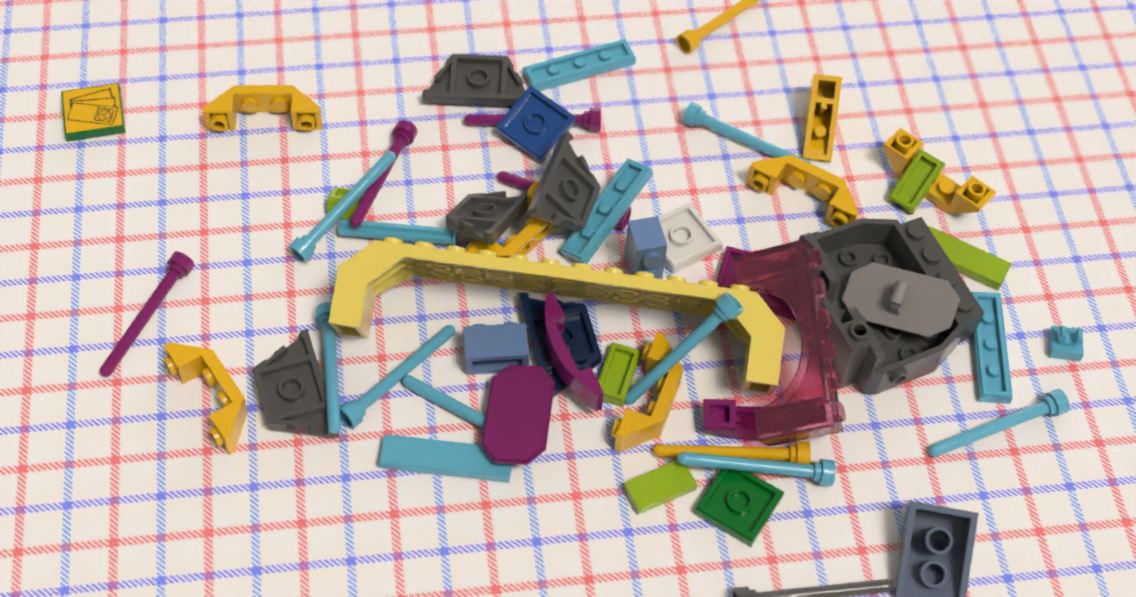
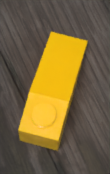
(821, 117)

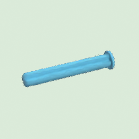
(405, 232)

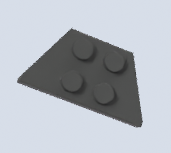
(476, 81)
(566, 189)
(486, 215)
(293, 390)

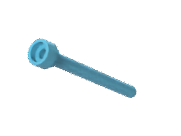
(697, 116)
(304, 247)
(727, 308)
(322, 315)
(444, 400)
(1053, 403)
(352, 412)
(821, 471)

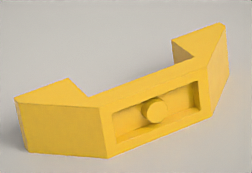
(222, 111)
(769, 173)
(945, 192)
(533, 233)
(194, 361)
(637, 427)

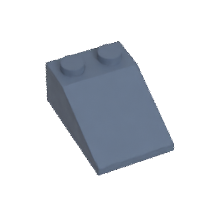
(935, 551)

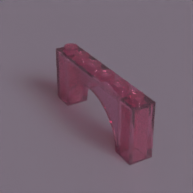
(811, 400)

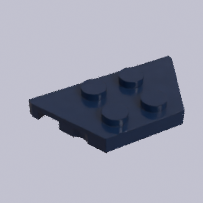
(577, 336)

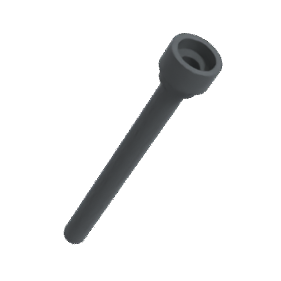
(833, 590)

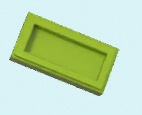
(916, 181)
(618, 373)
(660, 486)

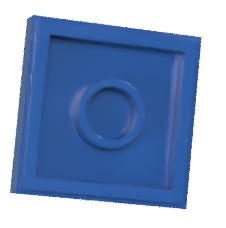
(535, 124)

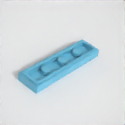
(579, 65)
(607, 211)
(991, 351)
(441, 458)

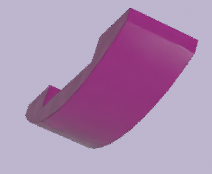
(580, 383)
(729, 420)

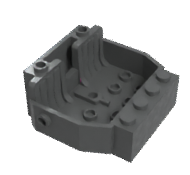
(875, 353)

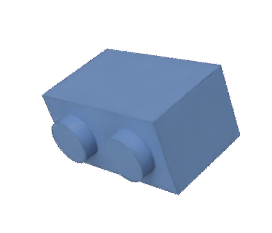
(645, 246)
(494, 347)

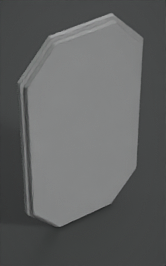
(902, 299)

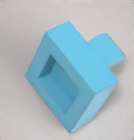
(1066, 343)

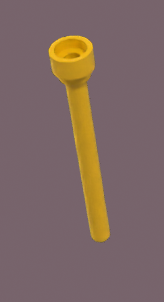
(690, 39)
(795, 453)

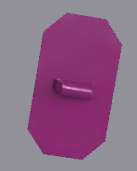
(518, 414)

